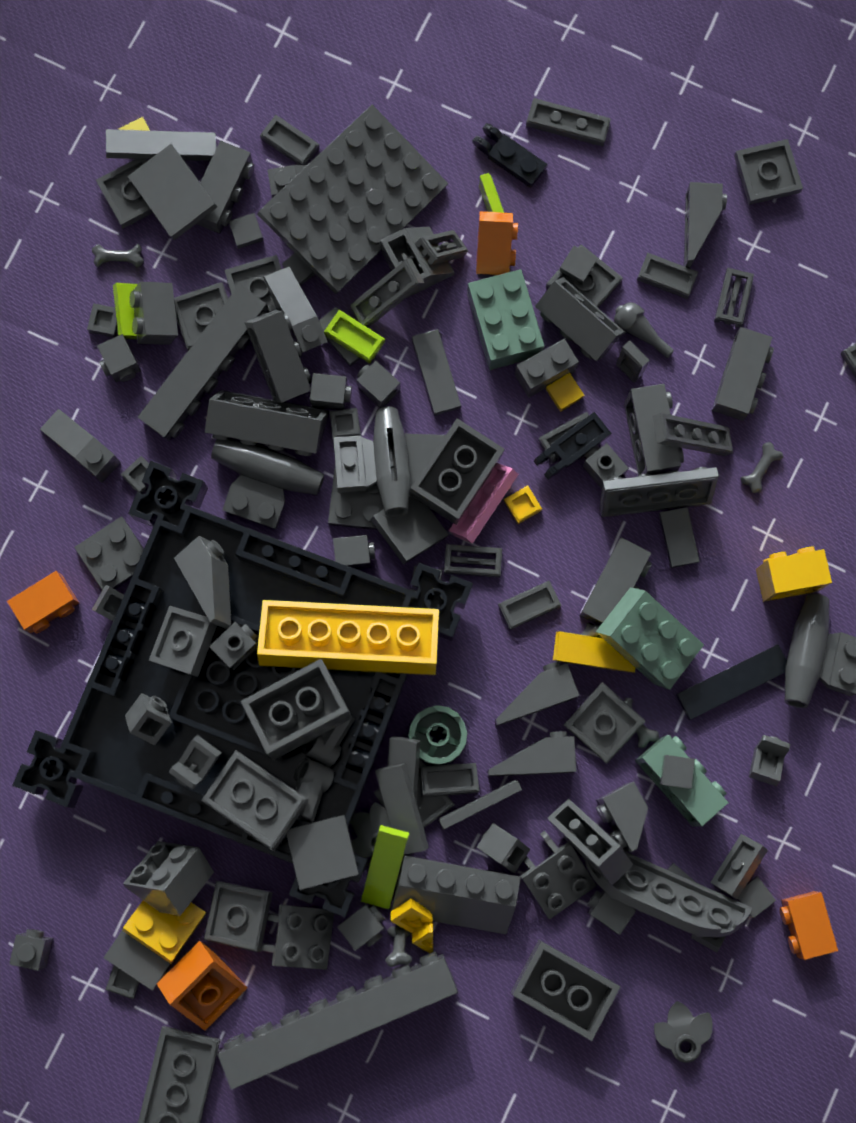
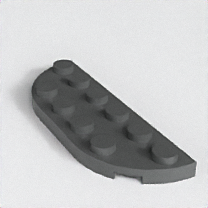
(675, 899)

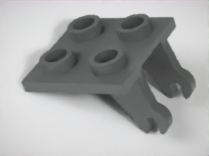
(557, 879)
(301, 937)

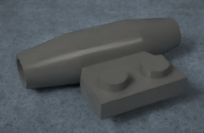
(380, 462)
(262, 480)
(818, 655)

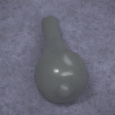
(632, 320)

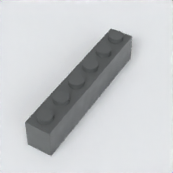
(203, 364)

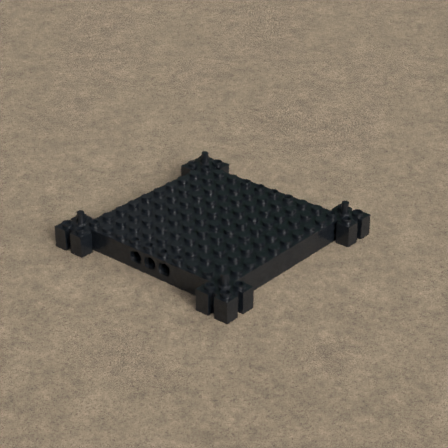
(210, 705)

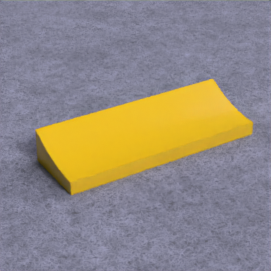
(348, 637)

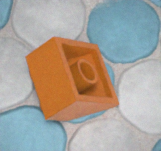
(201, 986)

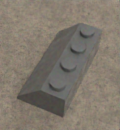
(266, 422)
(458, 893)

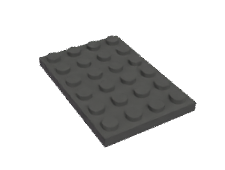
(352, 198)

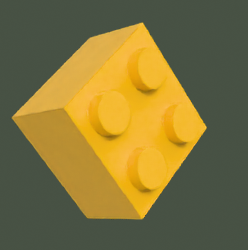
(793, 574)

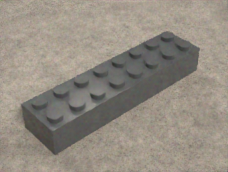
(336, 1021)

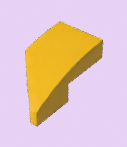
(416, 920)

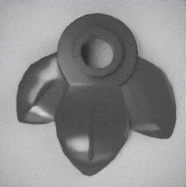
(366, 828)
(683, 1027)

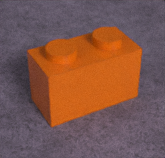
(494, 243)
(43, 603)
(808, 925)

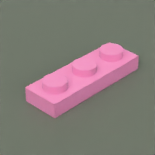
(484, 503)

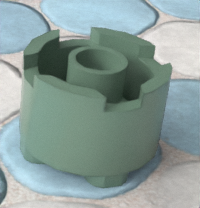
(454, 729)

